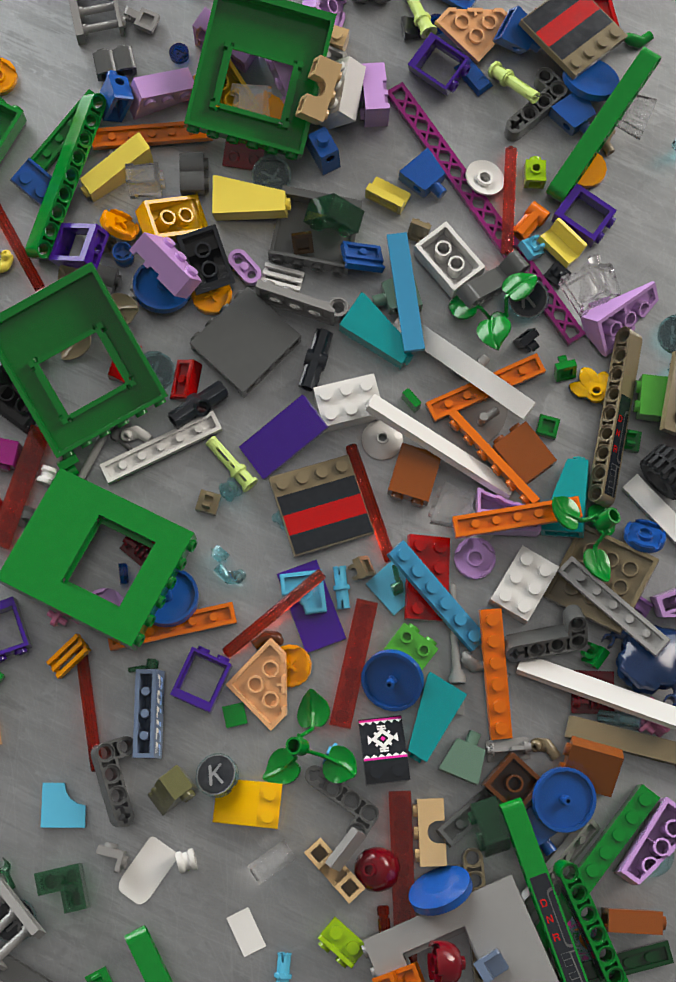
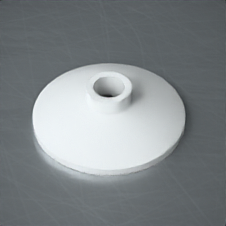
(489, 173)
(381, 449)

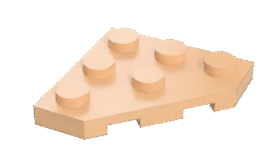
(472, 29)
(263, 684)

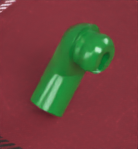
(638, 41)

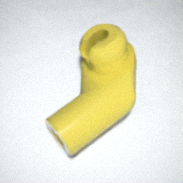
(6, 261)

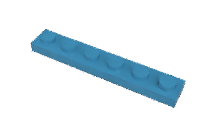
(436, 595)

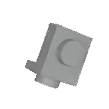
(110, 850)

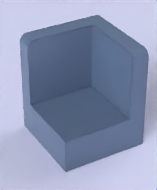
(491, 965)

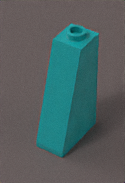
(374, 331)
(571, 483)
(435, 712)

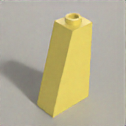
(111, 171)
(247, 201)

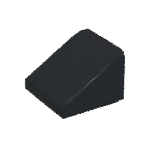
(409, 29)

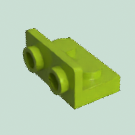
(341, 942)

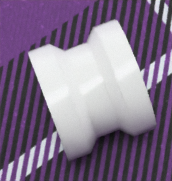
(47, 475)
(186, 860)

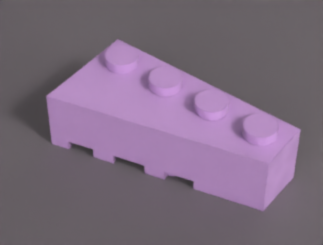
(652, 844)

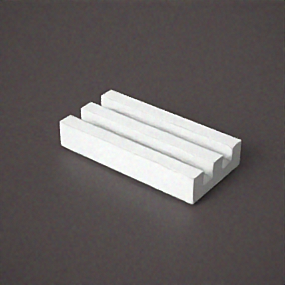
(268, 266)

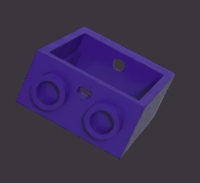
(424, 53)
(595, 202)
(95, 238)
(7, 605)
(202, 653)

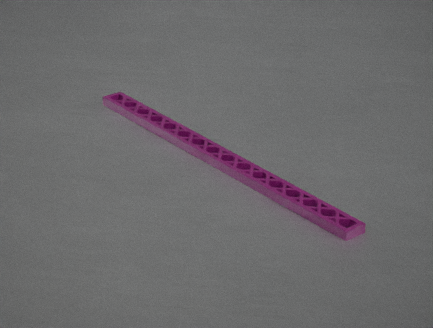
(465, 196)

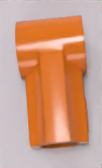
(533, 217)

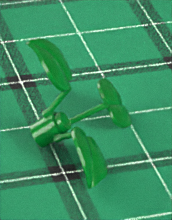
(497, 326)
(603, 519)
(282, 764)

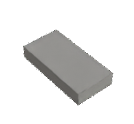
(345, 849)

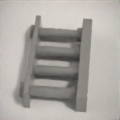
(82, 30)
(16, 911)

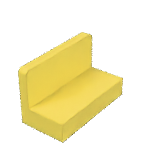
(387, 195)
(563, 243)

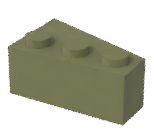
(172, 789)

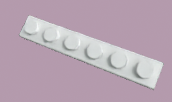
(160, 447)

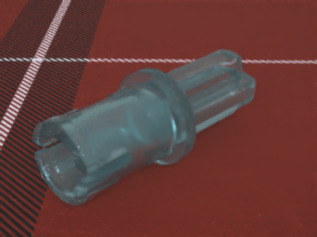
(619, 718)

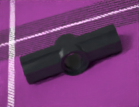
(315, 359)
(205, 399)

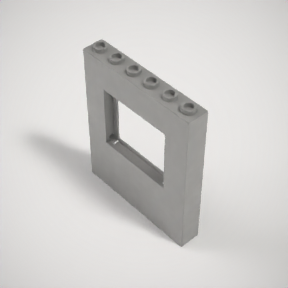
(491, 920)

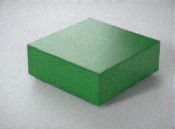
(411, 400)
(547, 426)
(235, 715)

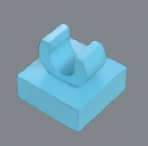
(531, 248)

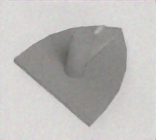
(486, 418)

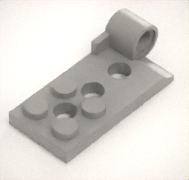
(301, 304)

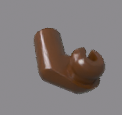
(261, 639)

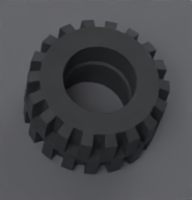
(660, 470)

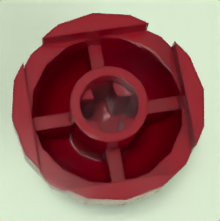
(376, 869)
(445, 962)

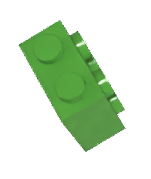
(650, 397)
(412, 643)

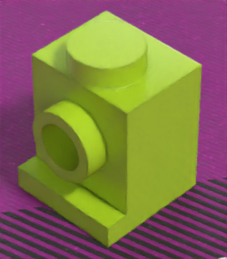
(532, 178)

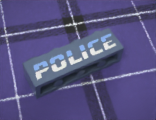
(148, 714)

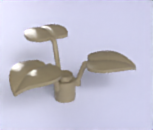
(125, 303)

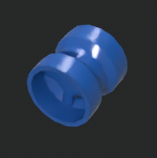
(121, 250)

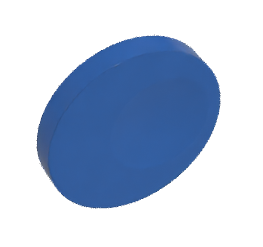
(593, 84)
(153, 294)
(180, 602)
(392, 680)
(564, 799)
(440, 890)

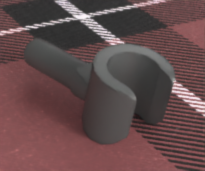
(115, 436)

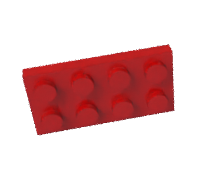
(435, 554)

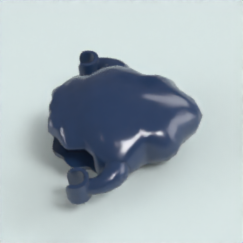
(641, 669)

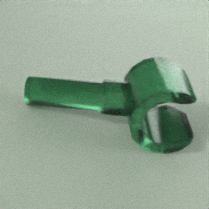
(397, 587)
(150, 664)
(5, 871)

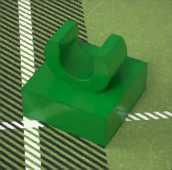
(565, 369)
(632, 441)
(68, 463)
(594, 655)
(100, 975)

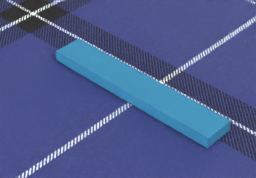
(405, 292)

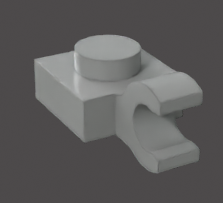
(143, 20)

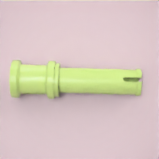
(422, 19)
(507, 78)
(239, 470)

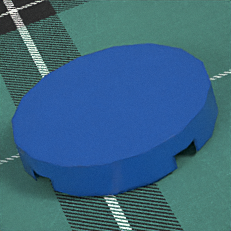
(644, 536)

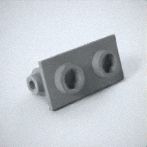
(498, 749)

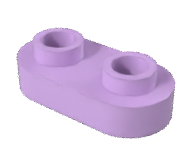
(245, 268)

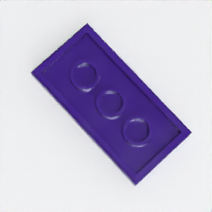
(283, 437)
(316, 629)

